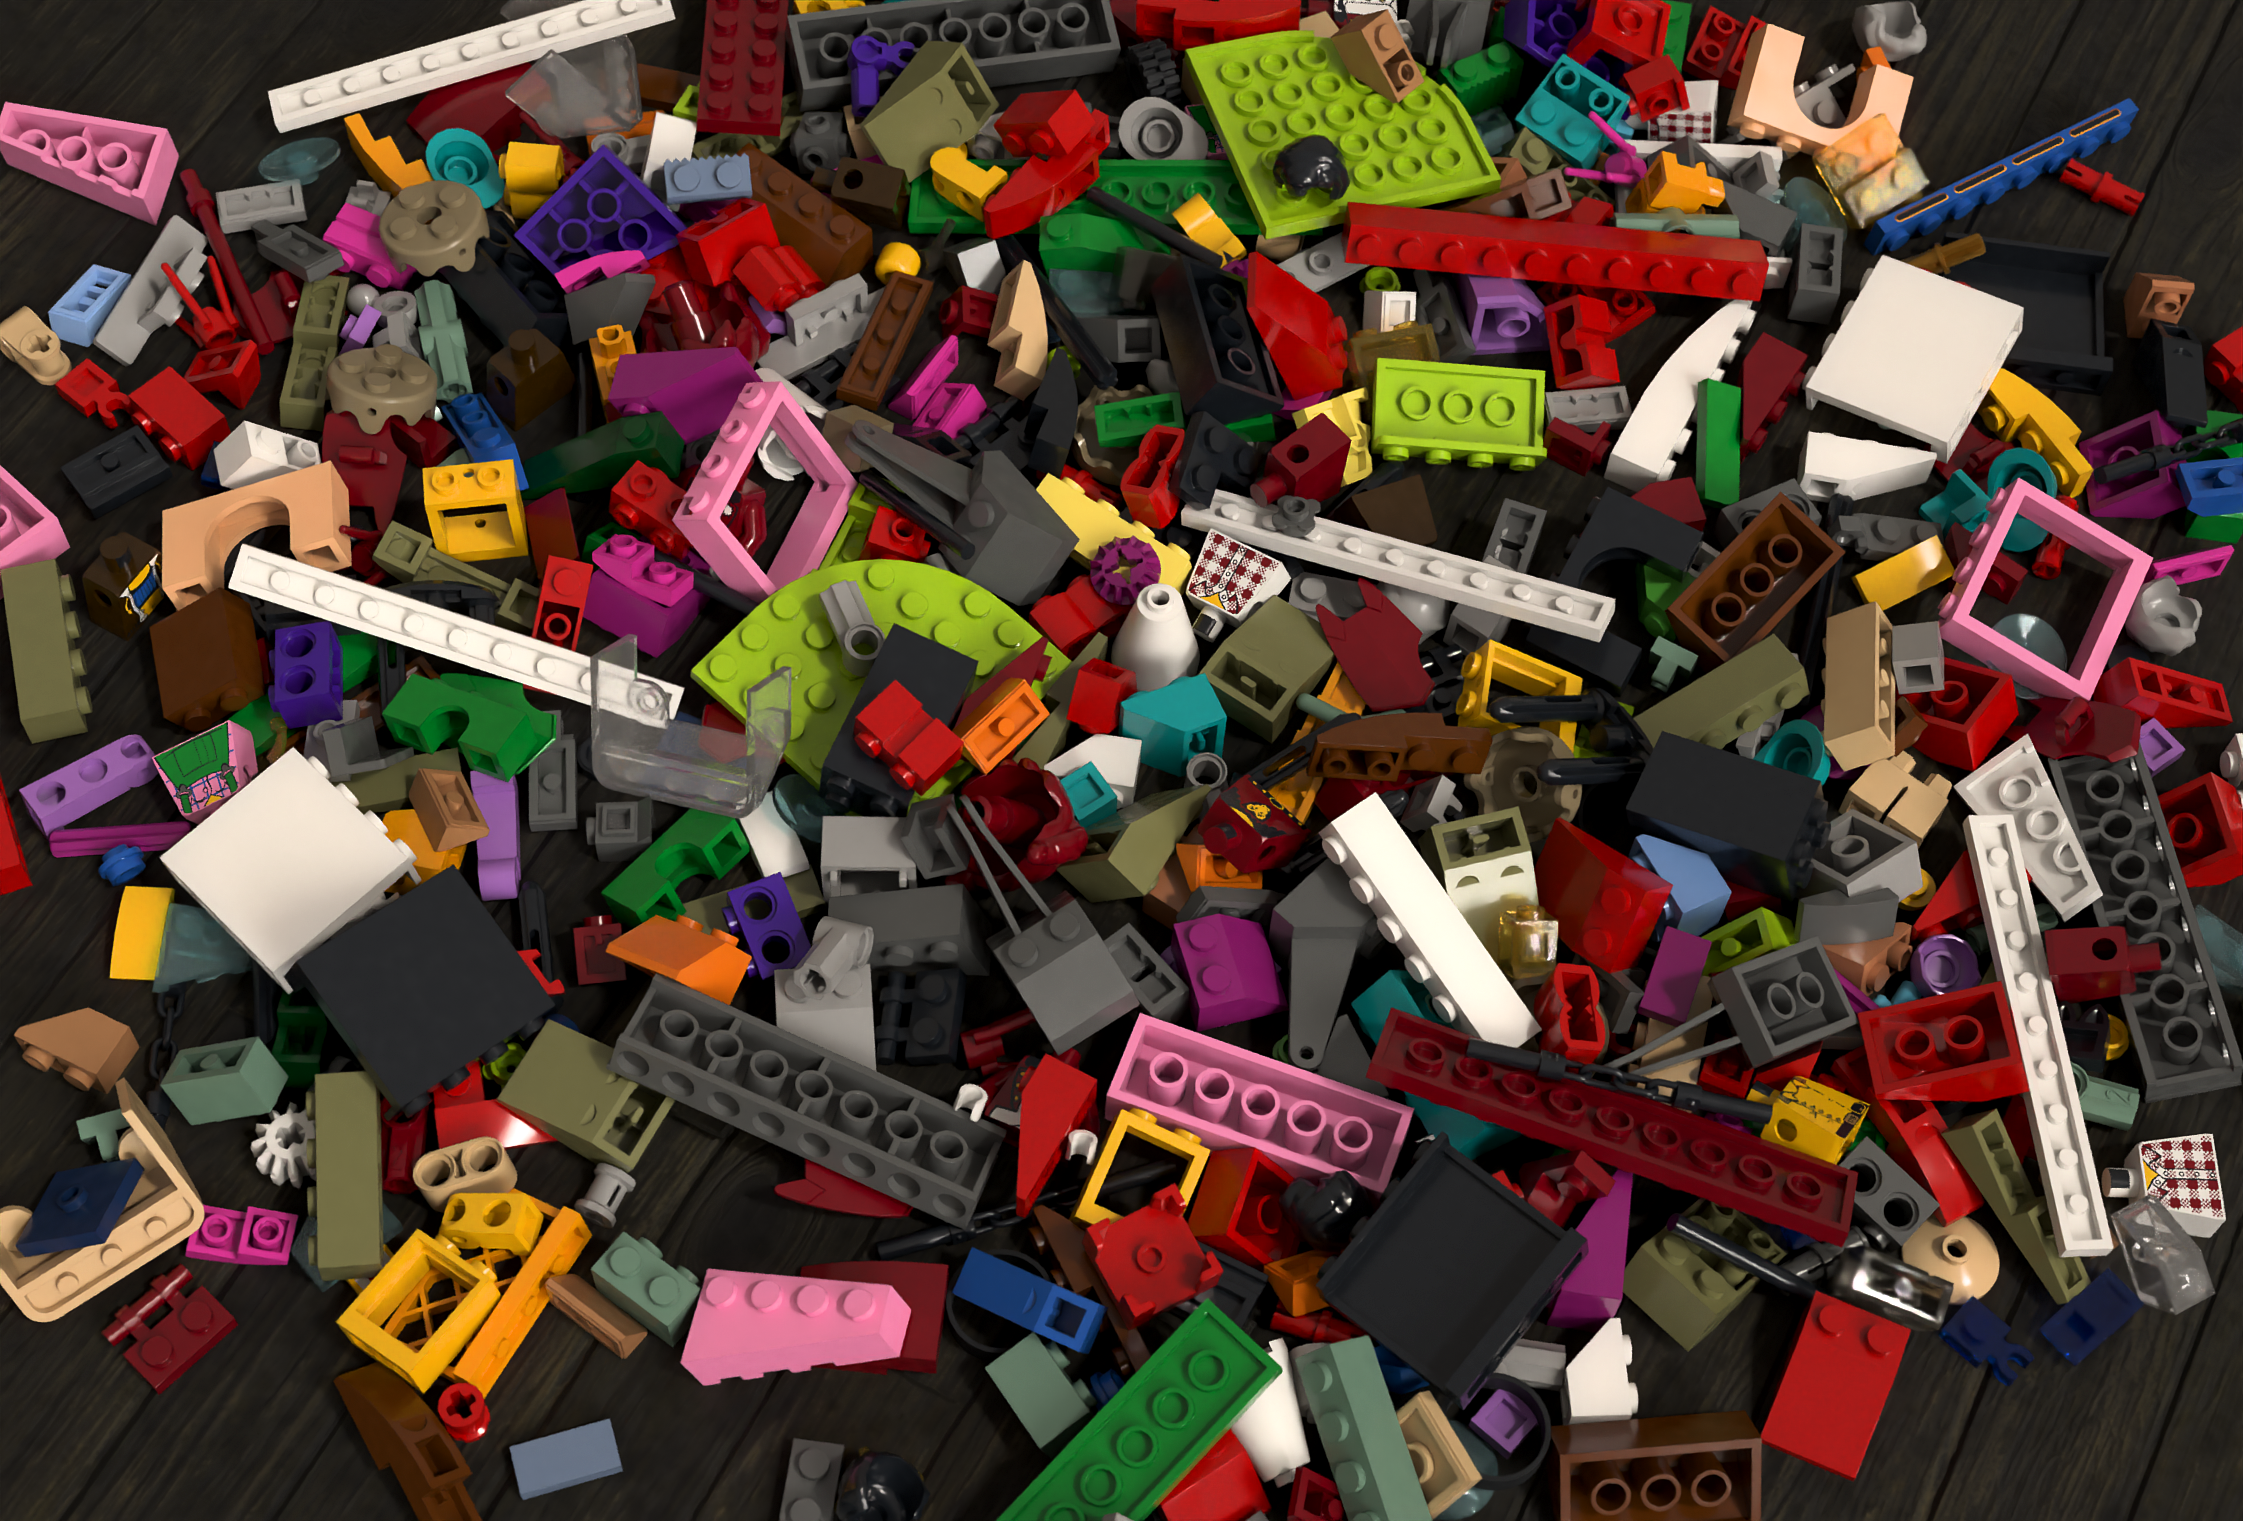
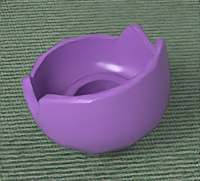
(1944, 965)

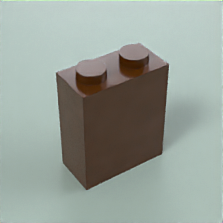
(207, 660)

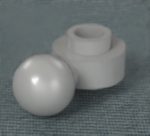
(387, 303)

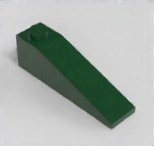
(605, 456)

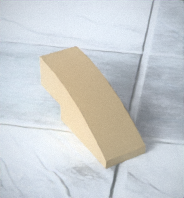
(1020, 333)

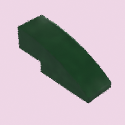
(302, 1038)

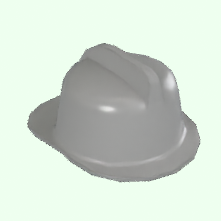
(1161, 131)

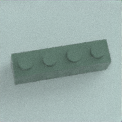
(1361, 1433)

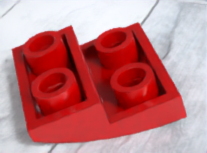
(1720, 48)
(1625, 306)

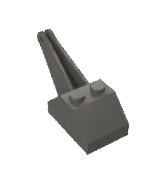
(1446, 30)
(992, 506)
(1319, 939)
(1052, 955)
(1769, 1008)

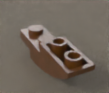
(1528, 198)
(1395, 742)
(1073, 1270)
(411, 1440)

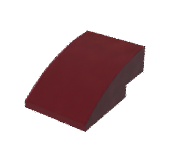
(474, 106)
(923, 1290)

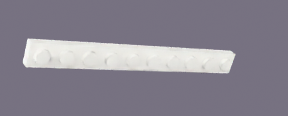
(461, 59)
(1411, 567)
(420, 625)
(2053, 1100)

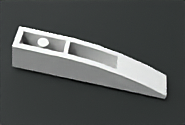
(1671, 400)

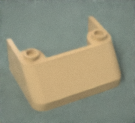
(156, 1217)

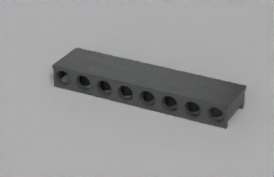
(2177, 1014)
(808, 1100)

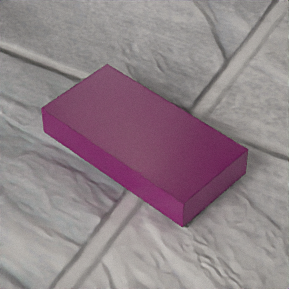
(1674, 977)

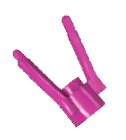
(1620, 168)

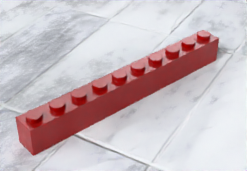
(1553, 251)

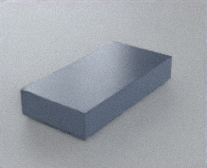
(566, 1459)

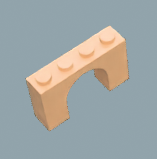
(1767, 104)
(205, 531)

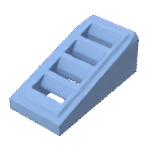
(82, 326)

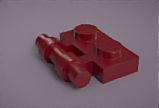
(179, 1338)

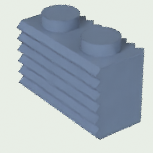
(707, 179)

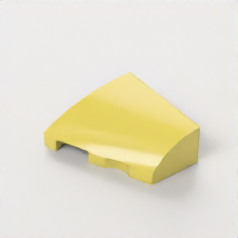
(1346, 414)

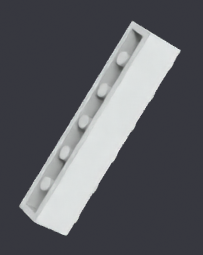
(1426, 925)

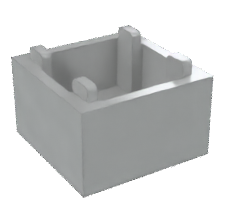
(865, 856)

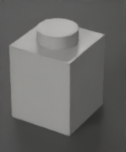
(1918, 657)

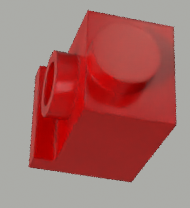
(1655, 89)

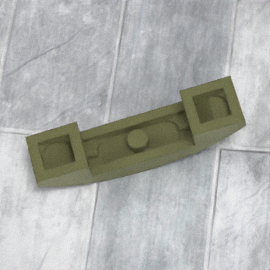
(410, 558)

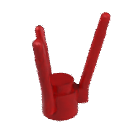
(211, 326)

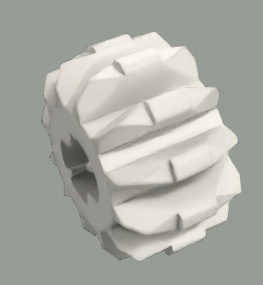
(273, 1144)

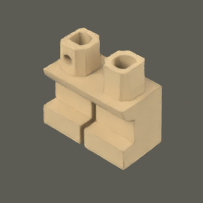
(1889, 782)

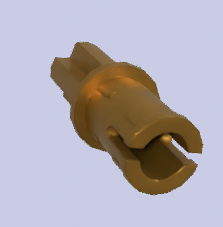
(1941, 258)

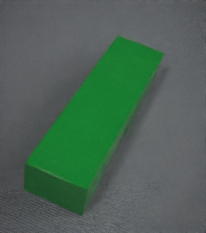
(1130, 420)
(358, 665)

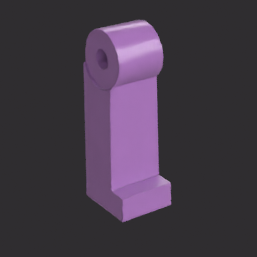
(88, 783)
(499, 851)

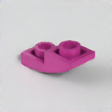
(634, 566)
(243, 1237)

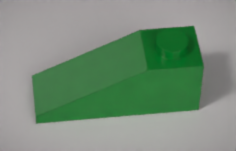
(1089, 242)

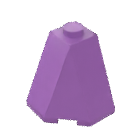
(1501, 314)

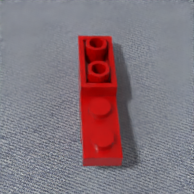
(1211, 22)
(1047, 186)
(1914, 1140)

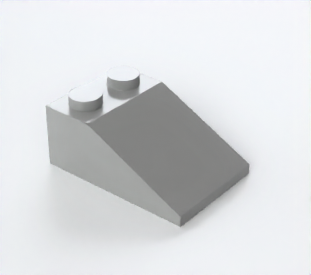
(837, 1021)

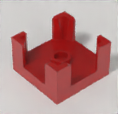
(1623, 28)
(1150, 1259)

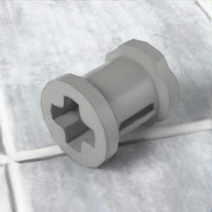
(605, 1195)

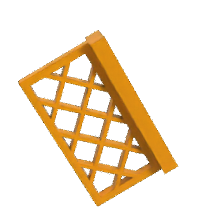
(517, 1310)

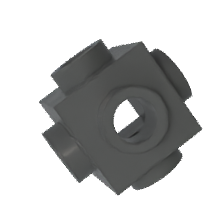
(820, 141)

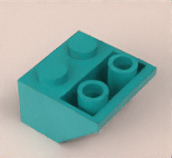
(1561, 110)
(1174, 723)

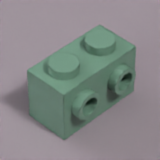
(224, 1081)
(648, 1287)
(1042, 1393)

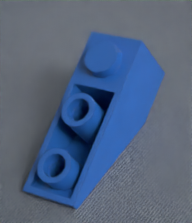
(482, 433)
(1030, 1301)

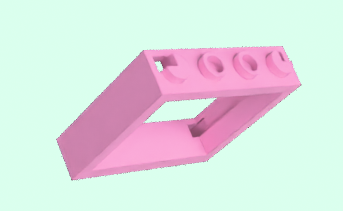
(724, 465)
(2025, 667)

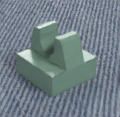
(1670, 662)
(106, 1131)

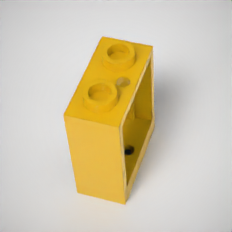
(476, 535)
(1520, 672)
(1143, 1126)
(390, 1287)

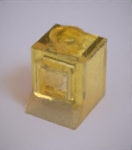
(1527, 942)

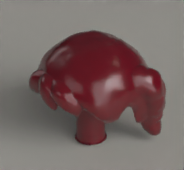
(726, 325)
(1028, 818)

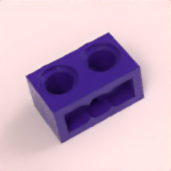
(307, 674)
(780, 926)

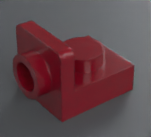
(968, 311)
(1575, 448)
(591, 942)

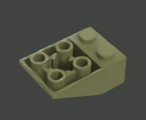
(929, 107)
(1268, 666)
(1133, 845)
(1483, 868)
(580, 1102)
(1689, 1287)

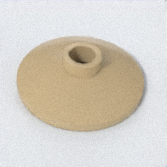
(1971, 1273)

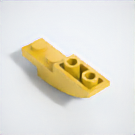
(2022, 412)

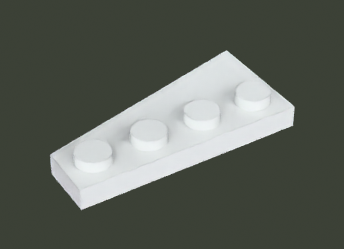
(2051, 853)

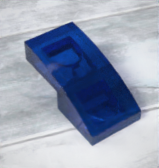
(2091, 1317)

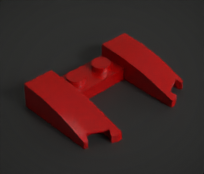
(466, 1113)

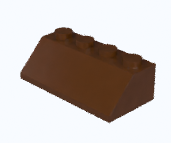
(813, 224)
(1752, 584)
(1657, 1469)

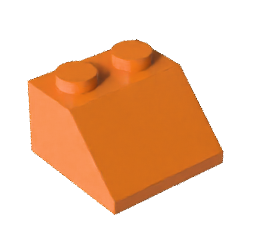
(685, 955)

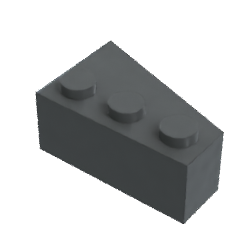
(921, 928)

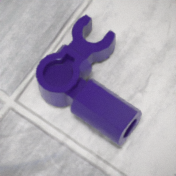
(866, 60)

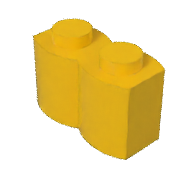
(531, 176)

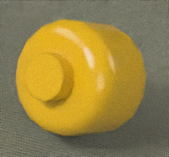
(898, 258)

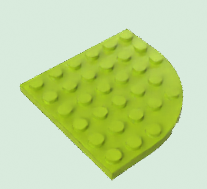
(1296, 85)
(795, 633)

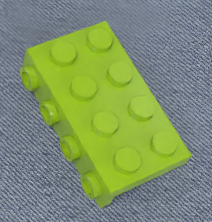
(1458, 413)

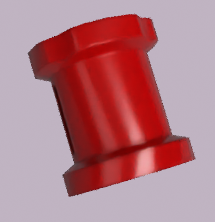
(458, 1397)

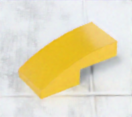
(1904, 574)
(139, 932)

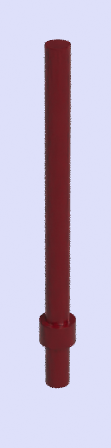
(203, 207)

